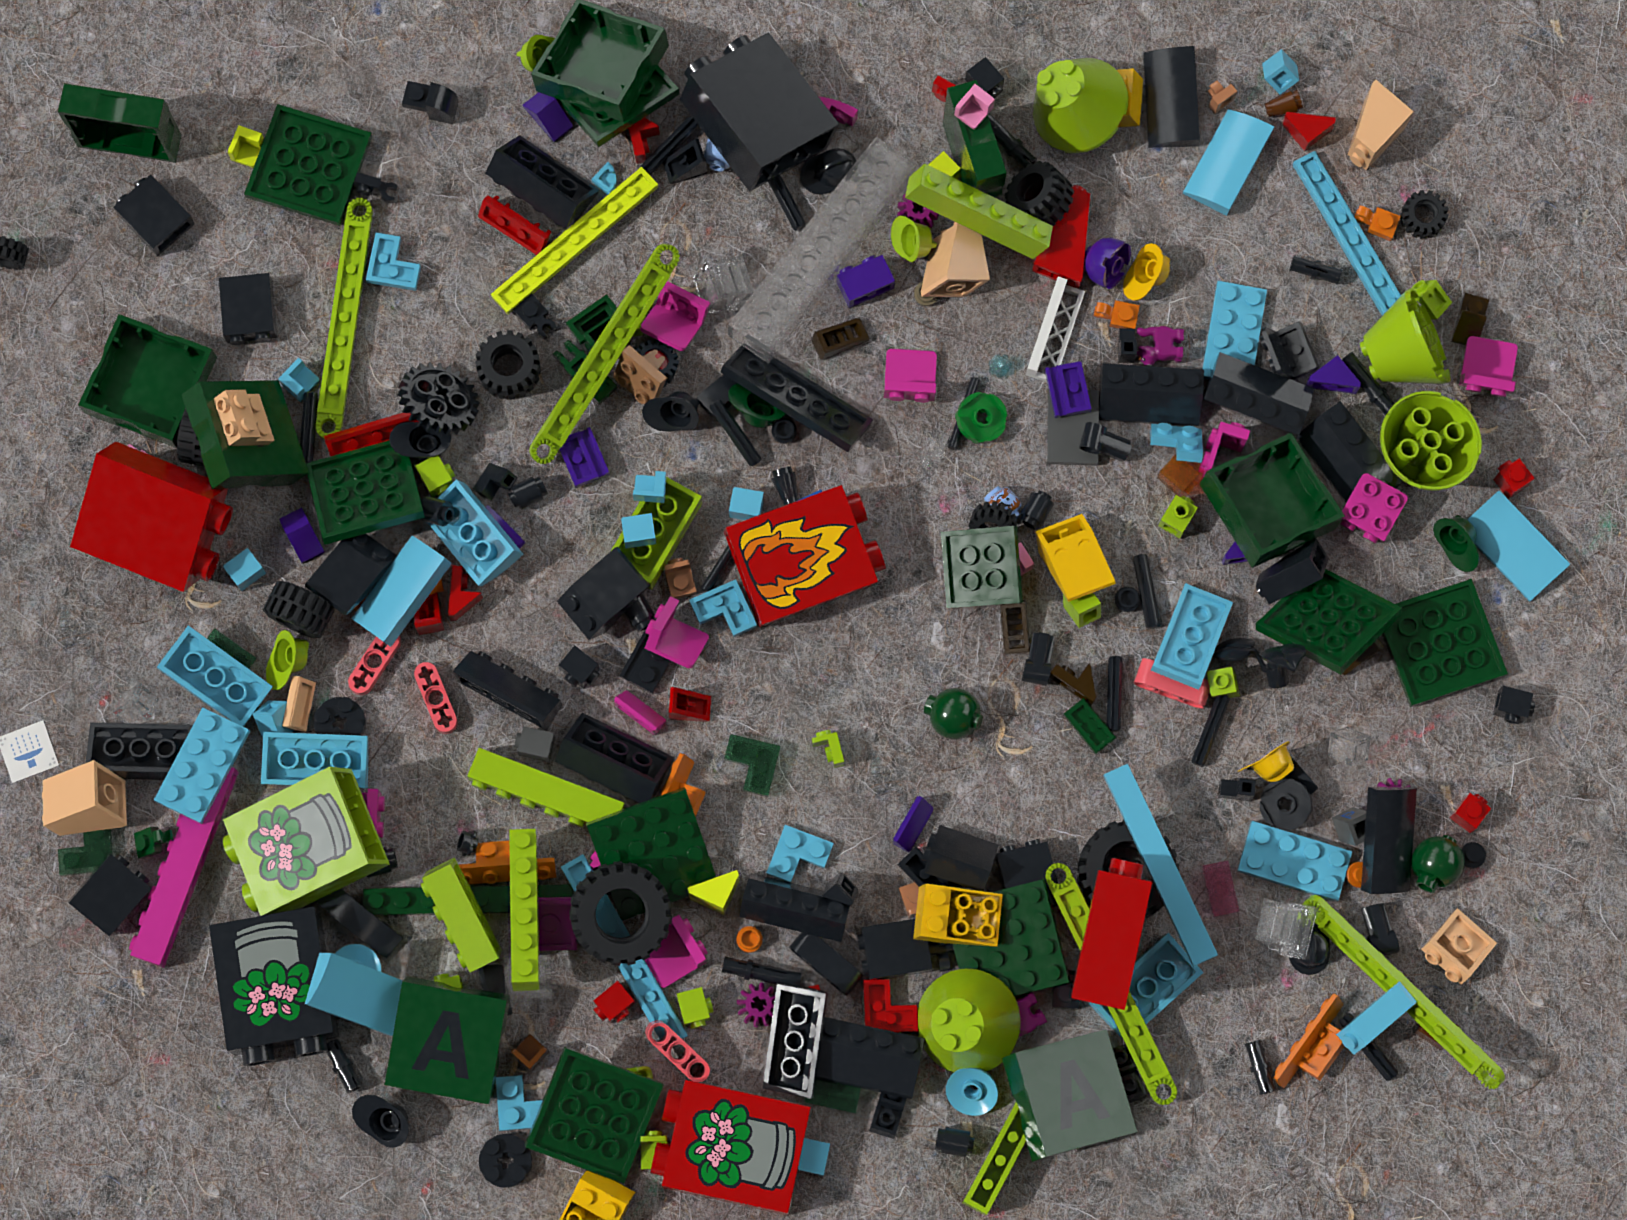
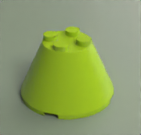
(1079, 104)
(1405, 345)
(1430, 441)
(968, 1020)

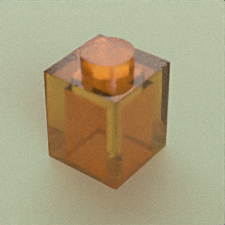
(1178, 476)

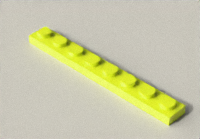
(574, 240)

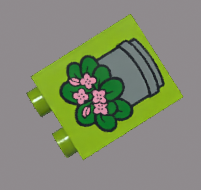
(304, 842)

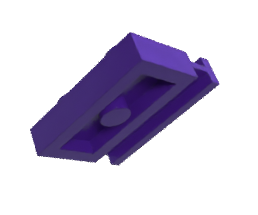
(1068, 389)
(583, 458)

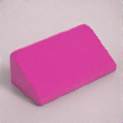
(639, 712)

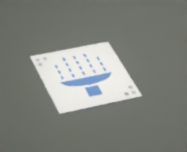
(28, 751)

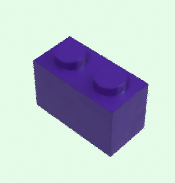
(865, 280)

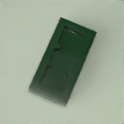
(1089, 726)

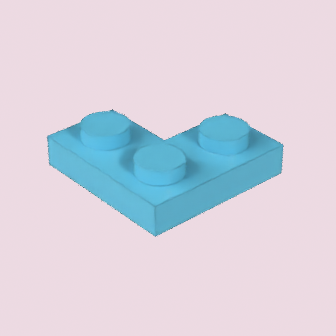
(386, 269)
(1185, 439)
(725, 601)
(797, 846)
(512, 1108)

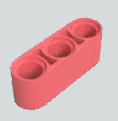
(1170, 688)
(686, 1060)

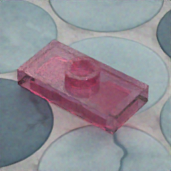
(1220, 888)

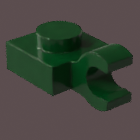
(150, 841)

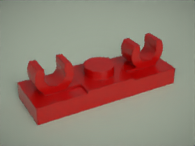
(513, 224)

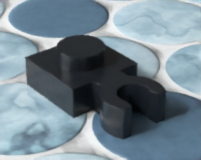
(533, 314)

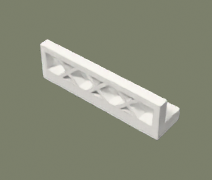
(1048, 324)

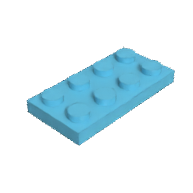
(1234, 324)
(1191, 636)
(202, 765)
(1294, 861)

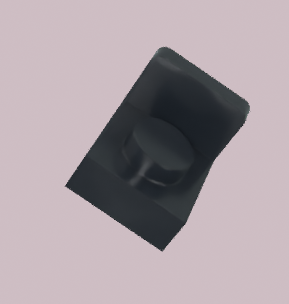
(1062, 995)

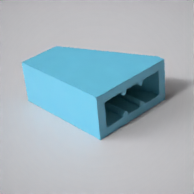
(1376, 1018)

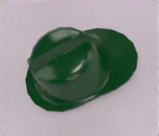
(753, 408)
(1458, 540)

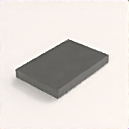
(1066, 433)

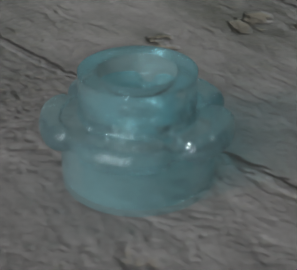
(999, 365)

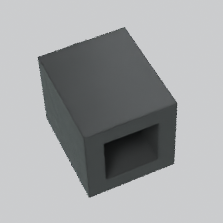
(535, 744)
(1351, 826)

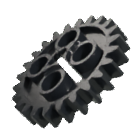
(438, 398)

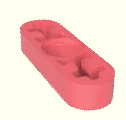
(370, 681)
(436, 718)

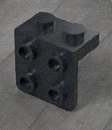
(1289, 351)

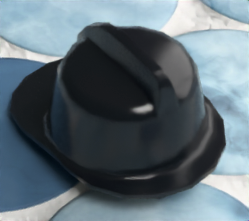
(826, 170)
(672, 412)
(416, 442)
(1317, 954)
(381, 1120)

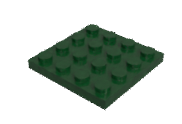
(601, 128)
(308, 164)
(363, 491)
(1330, 620)
(1443, 644)
(655, 836)
(1028, 943)
(594, 1114)

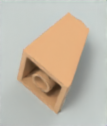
(1379, 124)
(956, 264)
(84, 800)

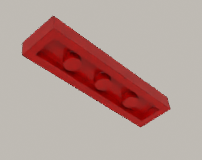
(364, 434)

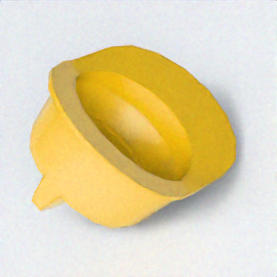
(1148, 270)
(1274, 765)

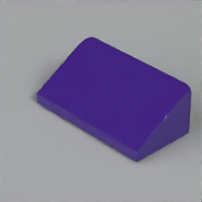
(913, 824)

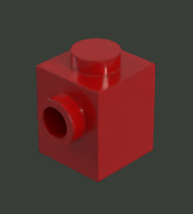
(1513, 477)
(1470, 812)
(613, 1003)

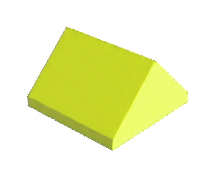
(715, 892)

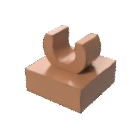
(1220, 96)

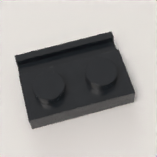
(644, 667)

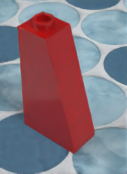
(1067, 243)

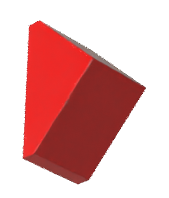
(1307, 128)
(429, 617)
(689, 705)

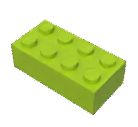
(670, 525)
(461, 915)

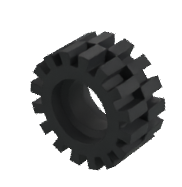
(1427, 200)
(12, 253)
(992, 514)

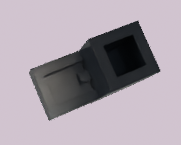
(434, 99)

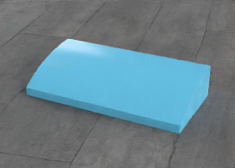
(1228, 161)
(475, 536)
(1516, 546)
(401, 590)
(214, 677)
(296, 756)
(1156, 980)
(354, 992)

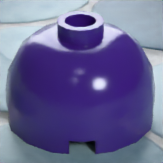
(1106, 260)

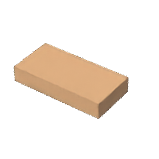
(299, 704)

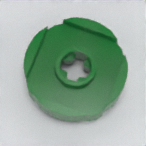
(967, 417)

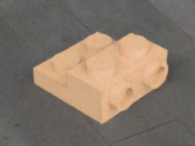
(243, 418)
(1458, 947)

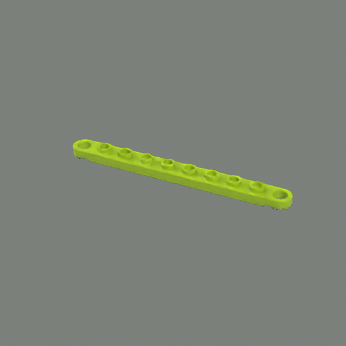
(344, 317)
(604, 353)
(1423, 1011)
(1129, 1020)

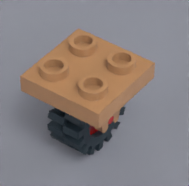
(646, 369)

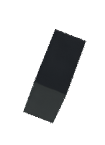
(1126, 345)
(493, 479)
(1238, 790)

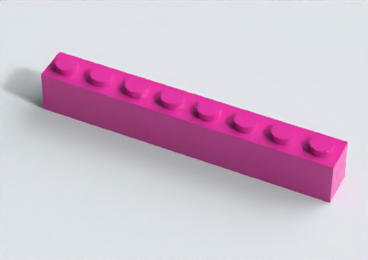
(178, 881)

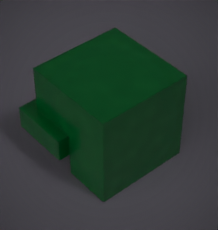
(591, 321)

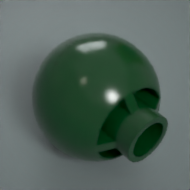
(954, 713)
(1437, 863)

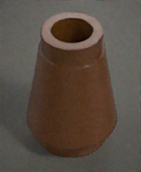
(1286, 102)

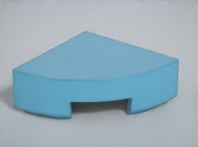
(606, 179)

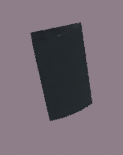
(1171, 97)
(136, 749)
(1388, 840)
(795, 1040)

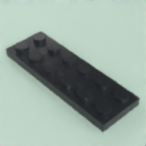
(798, 397)

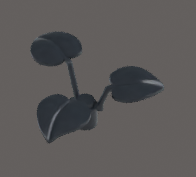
(1278, 658)

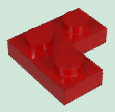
(881, 1014)

